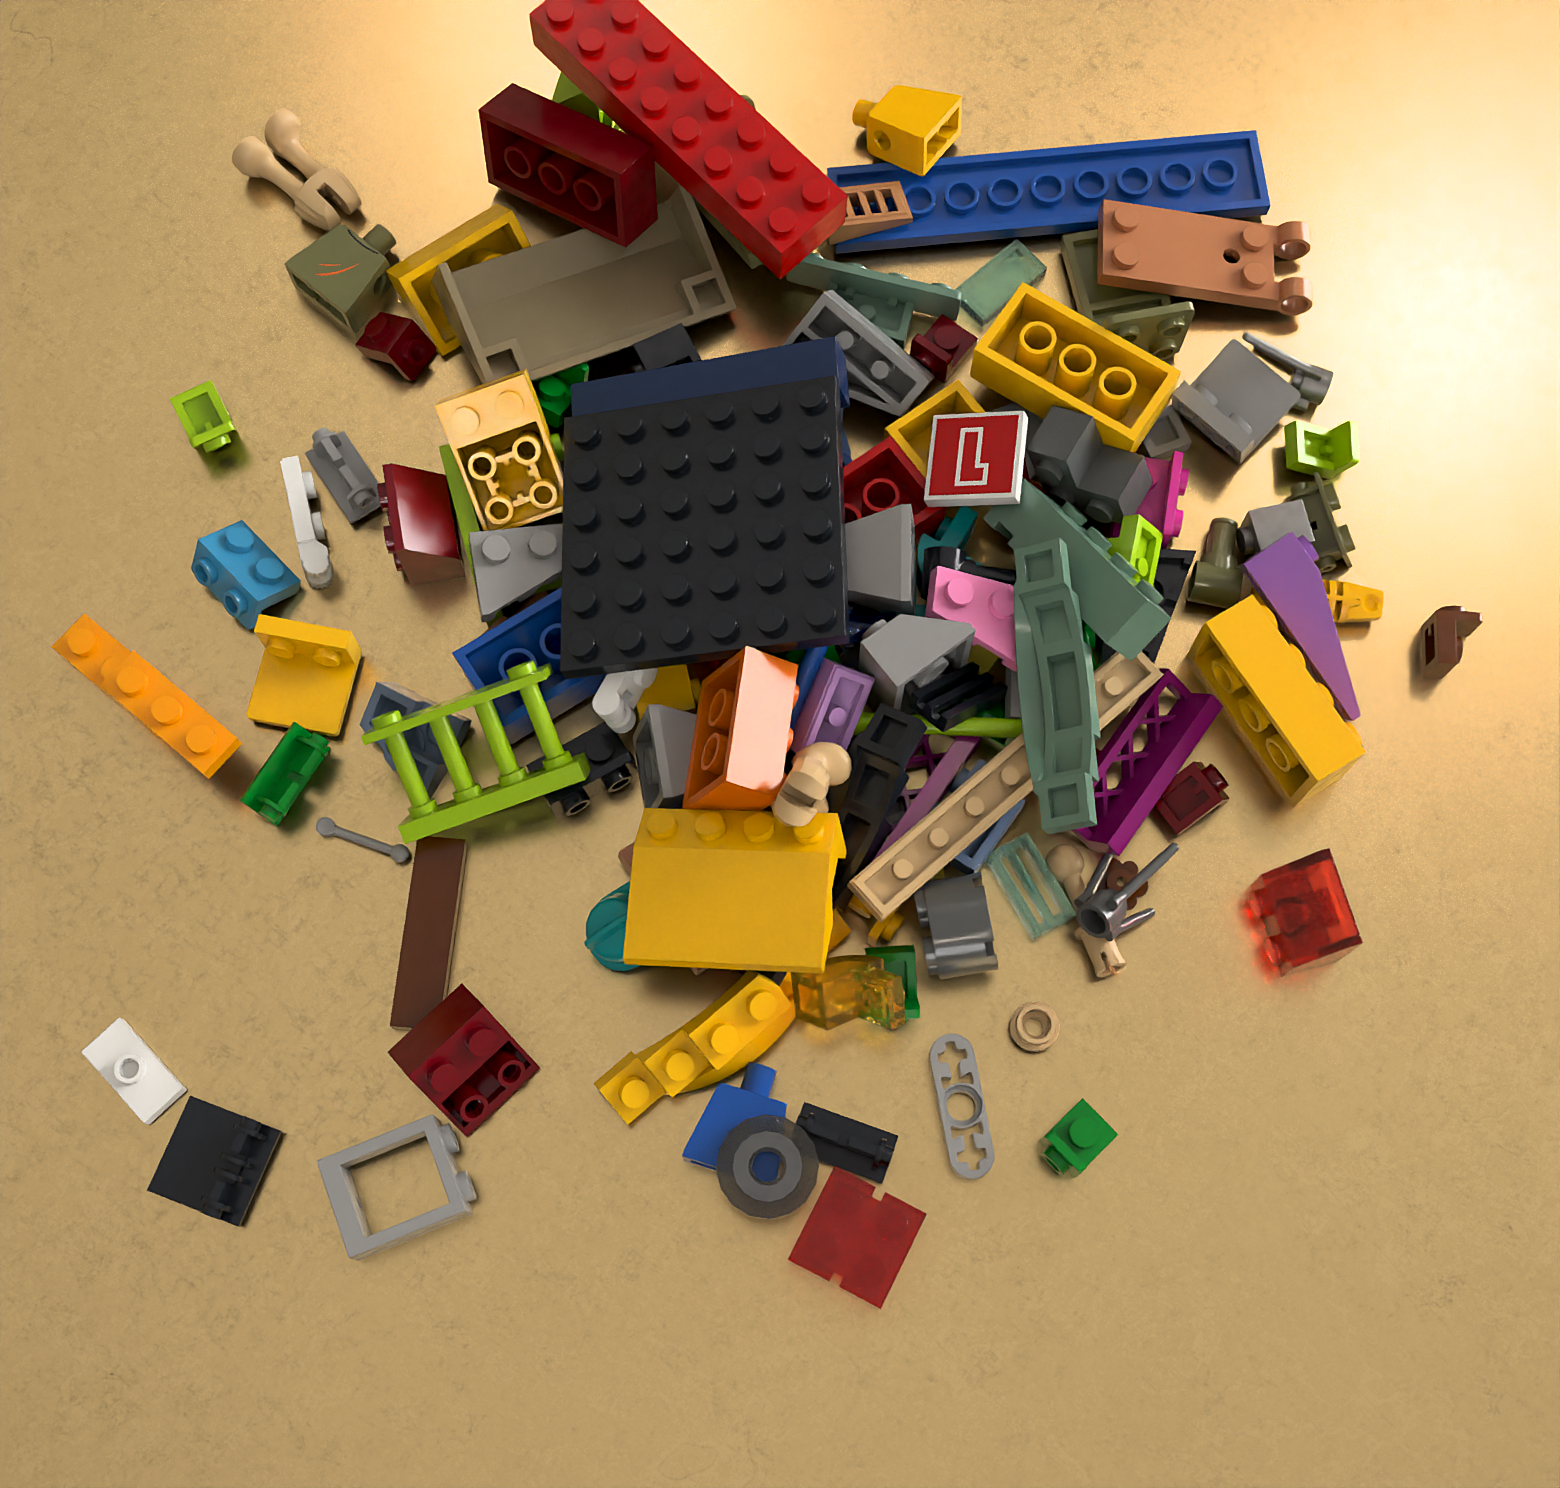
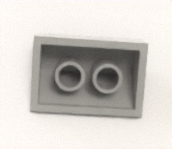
(911, 655)

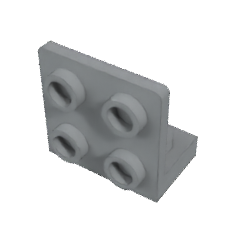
(1235, 400)

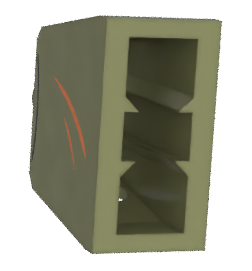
(344, 273)

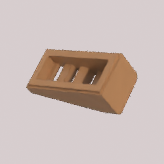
(871, 223)

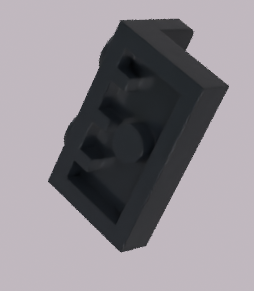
(610, 769)

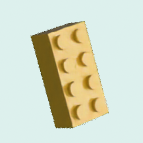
(1056, 357)
(1275, 700)

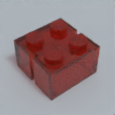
(857, 1238)

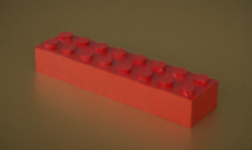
(696, 123)

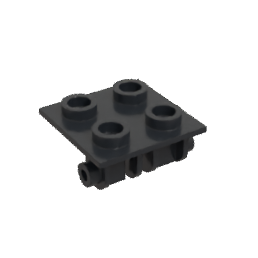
(214, 1161)

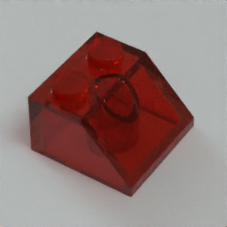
(1304, 914)

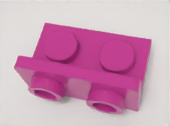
(1161, 499)

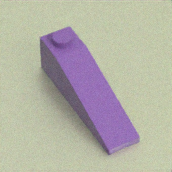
(1296, 596)

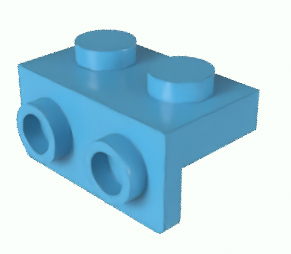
(242, 572)

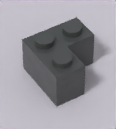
(1084, 471)

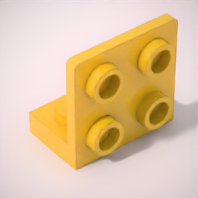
(303, 675)

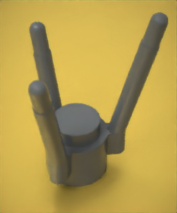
(1104, 911)

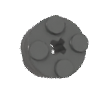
(958, 925)

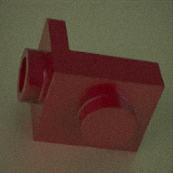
(398, 343)

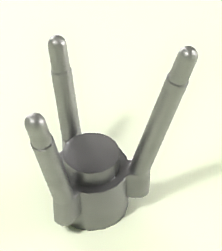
(1307, 378)

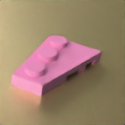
(976, 601)

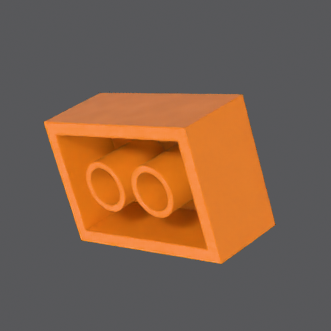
(742, 733)

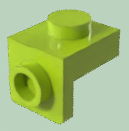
(204, 416)
(1321, 449)

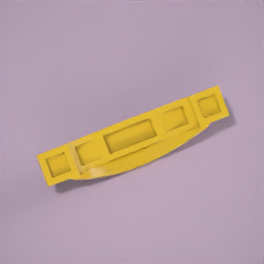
(708, 1046)

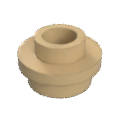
(1045, 1016)

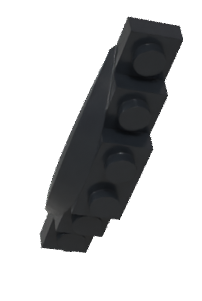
(868, 797)

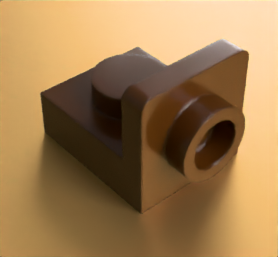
(1442, 639)

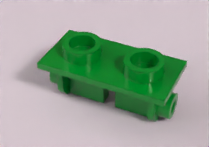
(285, 773)

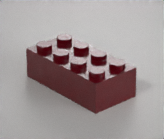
(569, 164)

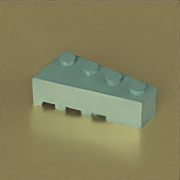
(1109, 598)

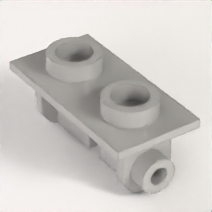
(344, 473)

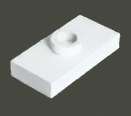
(134, 1071)

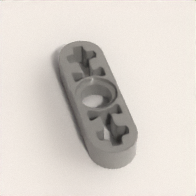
(965, 1067)

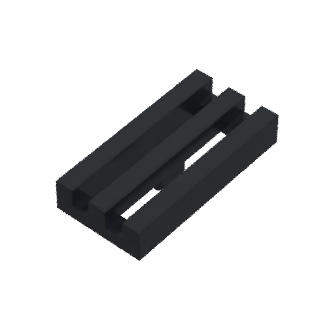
(951, 691)

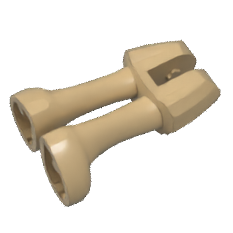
(283, 138)
(808, 783)

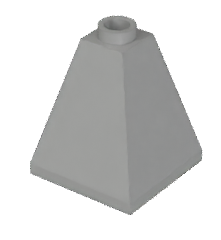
(882, 560)
(663, 755)

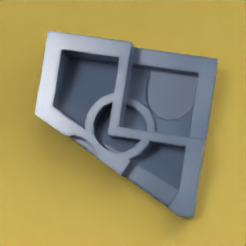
(420, 739)

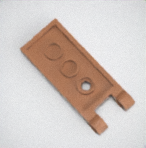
(1185, 251)

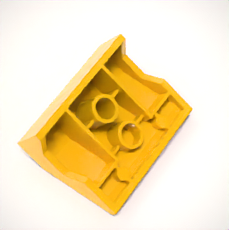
(732, 890)

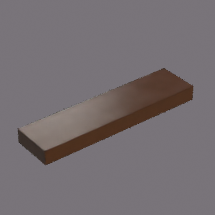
(428, 929)

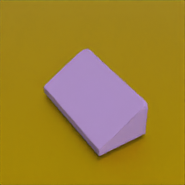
(832, 706)

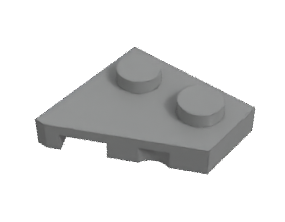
(513, 564)

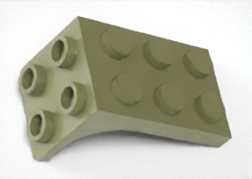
(1134, 315)

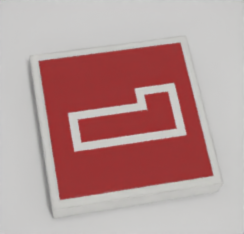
(976, 459)

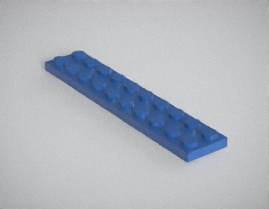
(1063, 188)

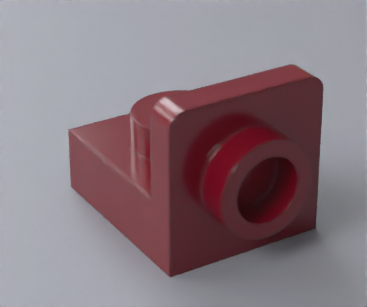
(943, 348)
(1192, 795)

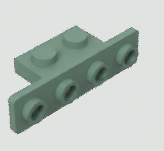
(880, 297)

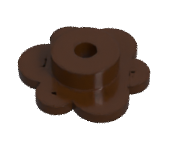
(1124, 873)

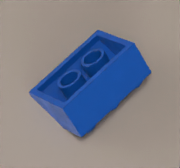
(523, 638)

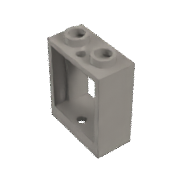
(347, 1204)

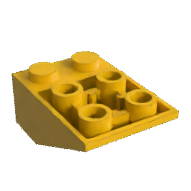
(504, 451)

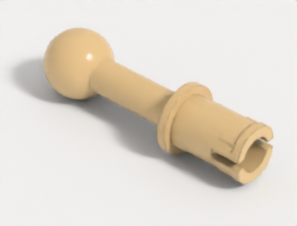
(1066, 866)

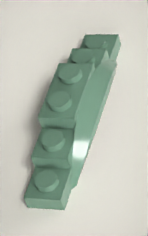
(1055, 688)

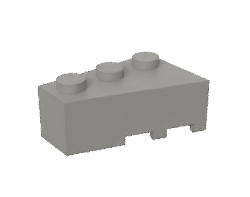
(876, 365)

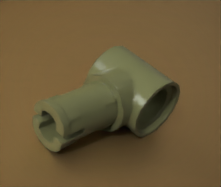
(1215, 577)

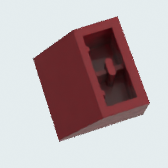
(421, 524)
(463, 1060)

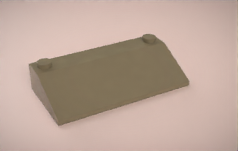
(584, 295)

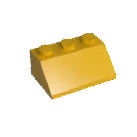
(475, 241)

